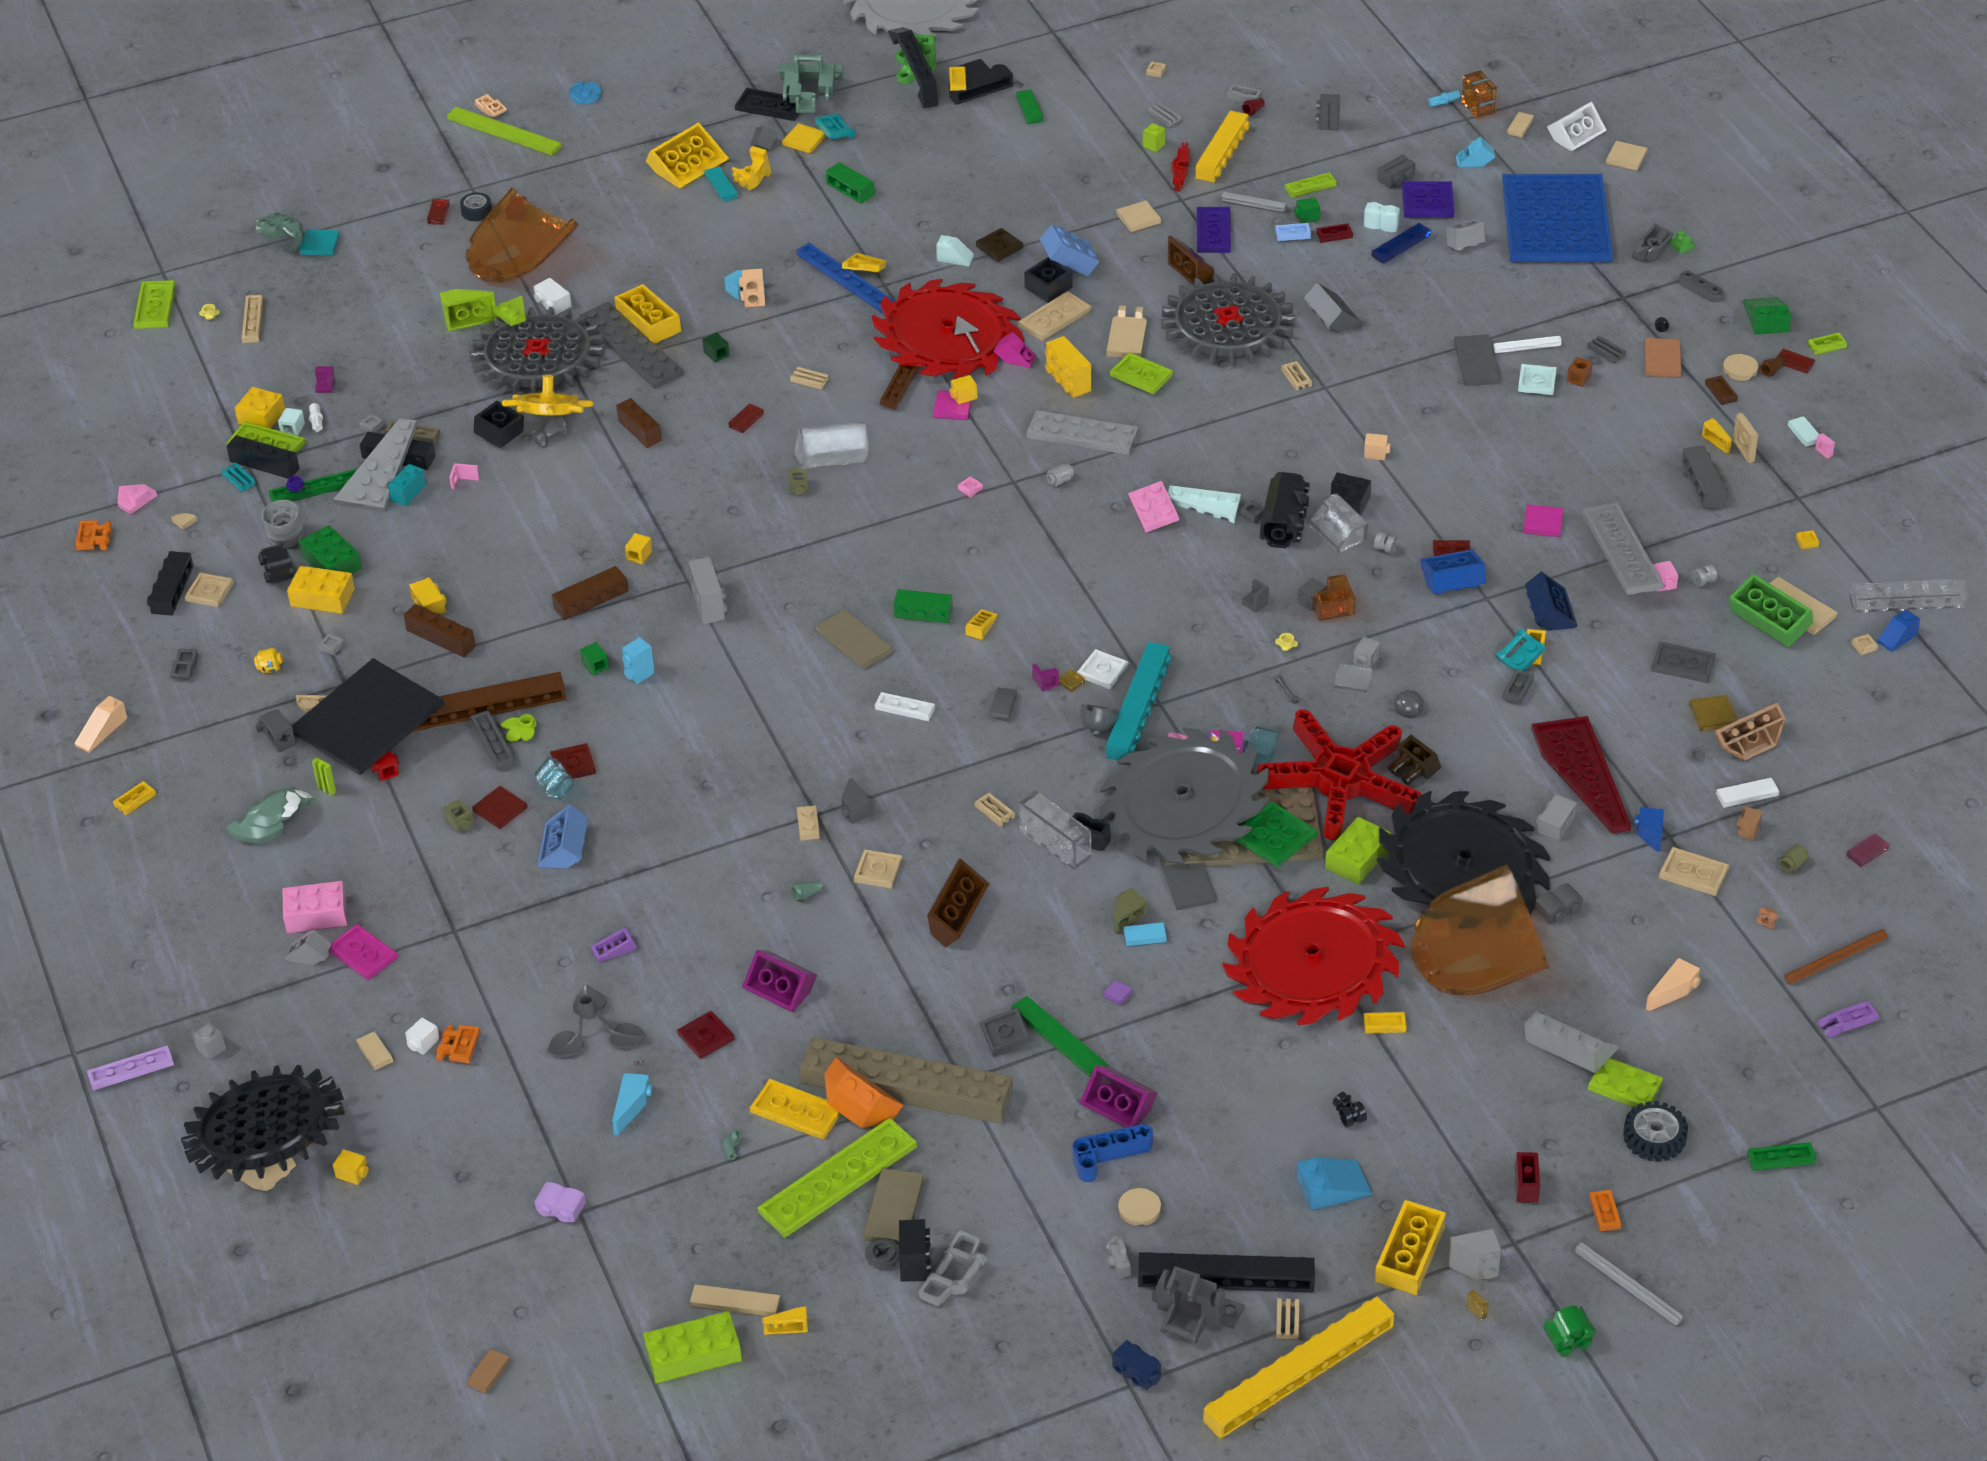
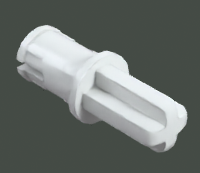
(315, 417)

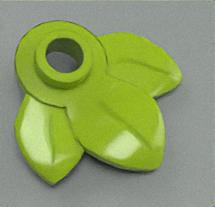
(519, 728)

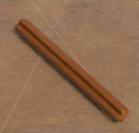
(1836, 956)

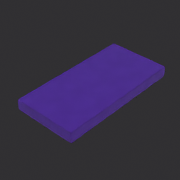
(1213, 230)

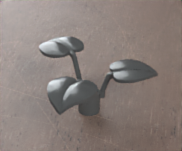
(587, 1006)

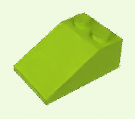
(467, 308)

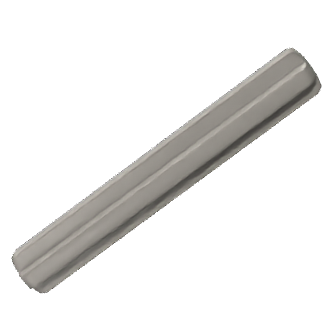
(1254, 202)

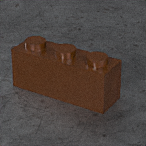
(638, 422)

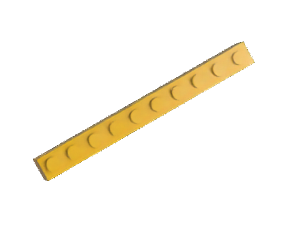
(1298, 1367)

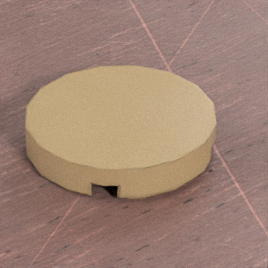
(1740, 367)
(1139, 1207)

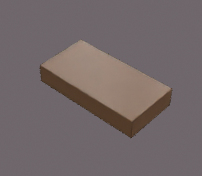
(488, 1371)

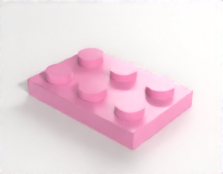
(1153, 506)

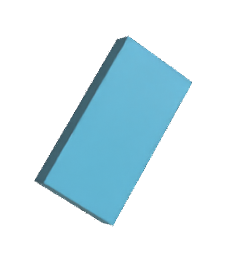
(1144, 934)

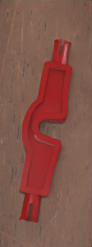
(1179, 166)

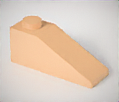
(102, 723)
(1675, 984)

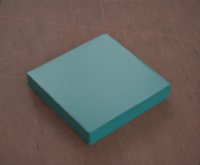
(319, 242)

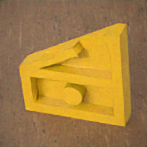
(864, 262)

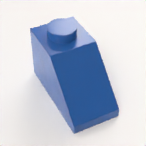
(1899, 630)
(1650, 826)

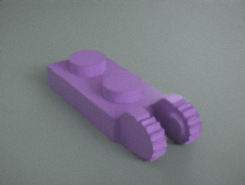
(1849, 1018)

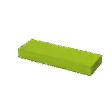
(1310, 185)

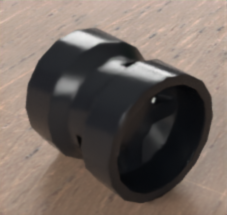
(1352, 1114)

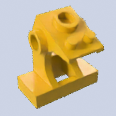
(752, 175)

